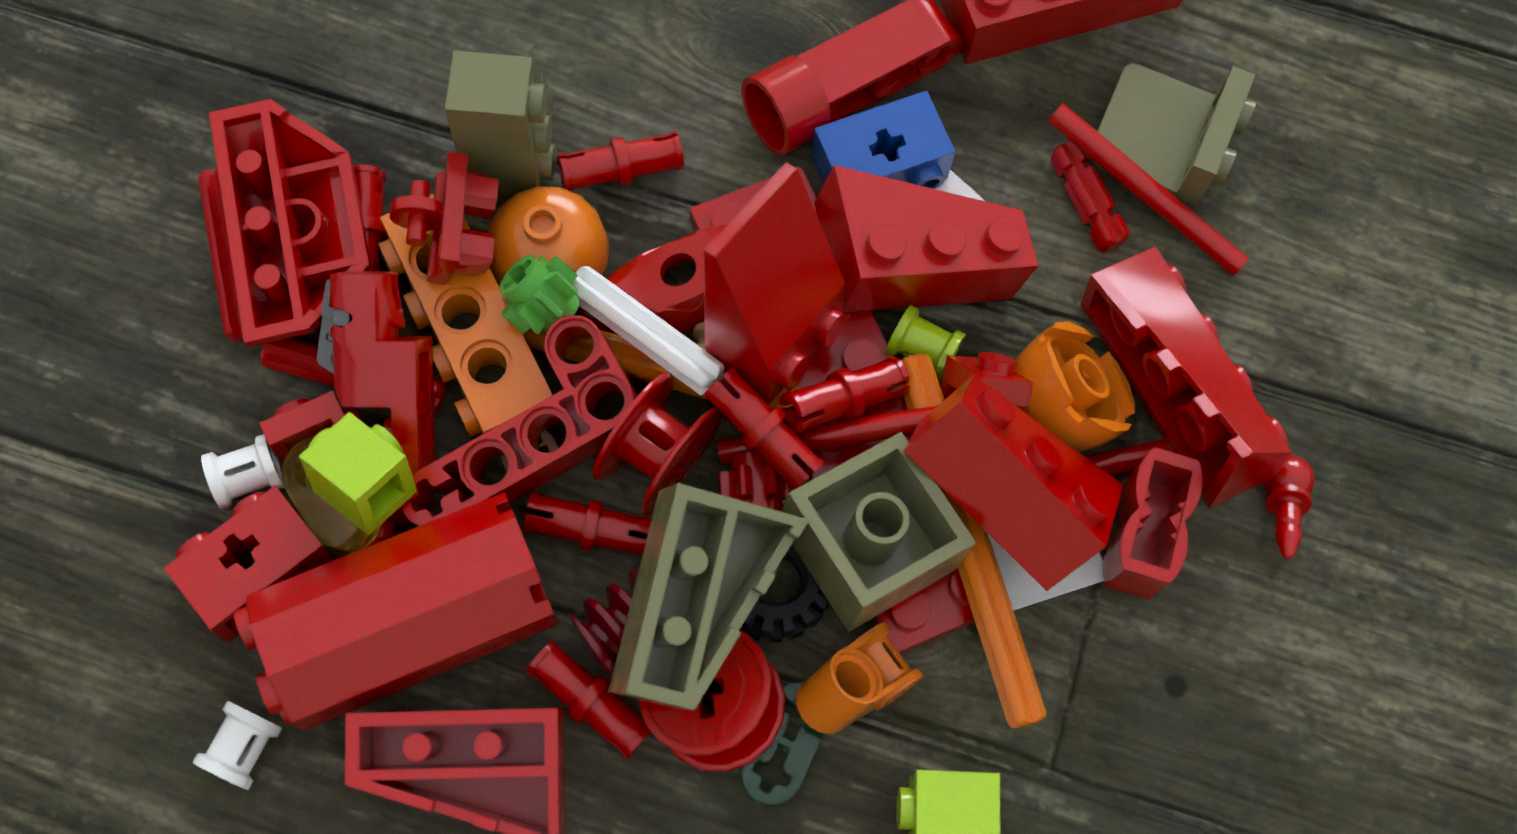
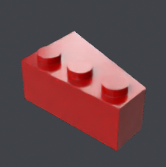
(920, 243)

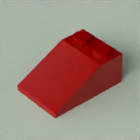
(772, 288)

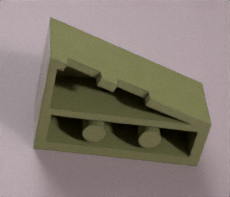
(502, 119)
(694, 590)

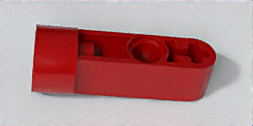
(848, 73)

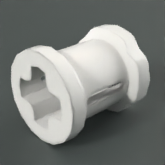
(242, 471)
(237, 745)

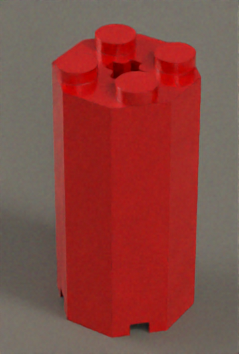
(394, 614)

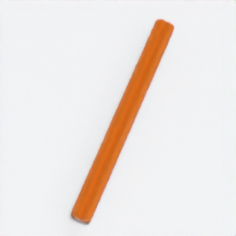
(985, 586)

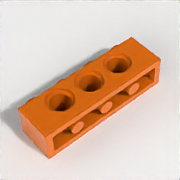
(467, 351)

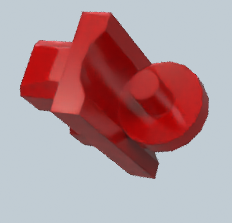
(455, 194)

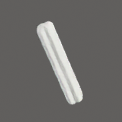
(647, 331)

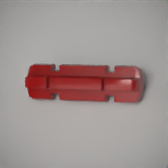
(1090, 197)

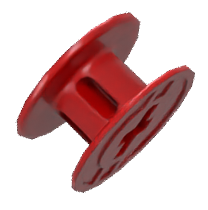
(656, 441)
(744, 718)

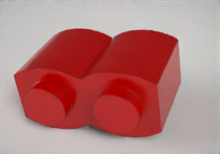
(1152, 530)

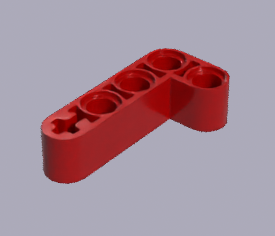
(520, 435)

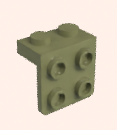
(1178, 129)

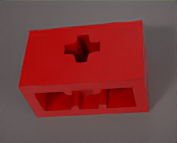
(213, 574)

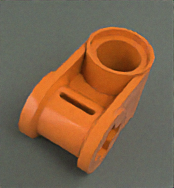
(855, 682)

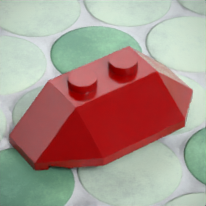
(286, 215)

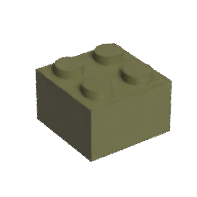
(876, 531)

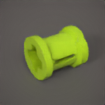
(919, 336)

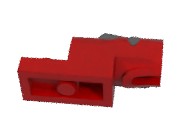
(376, 364)

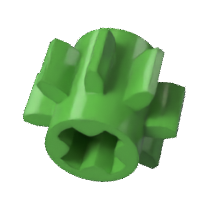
(538, 293)

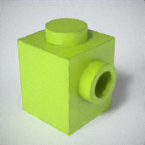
(359, 471)
(949, 803)

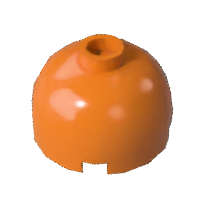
(548, 225)
(1074, 389)

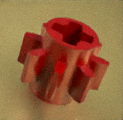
(754, 481)

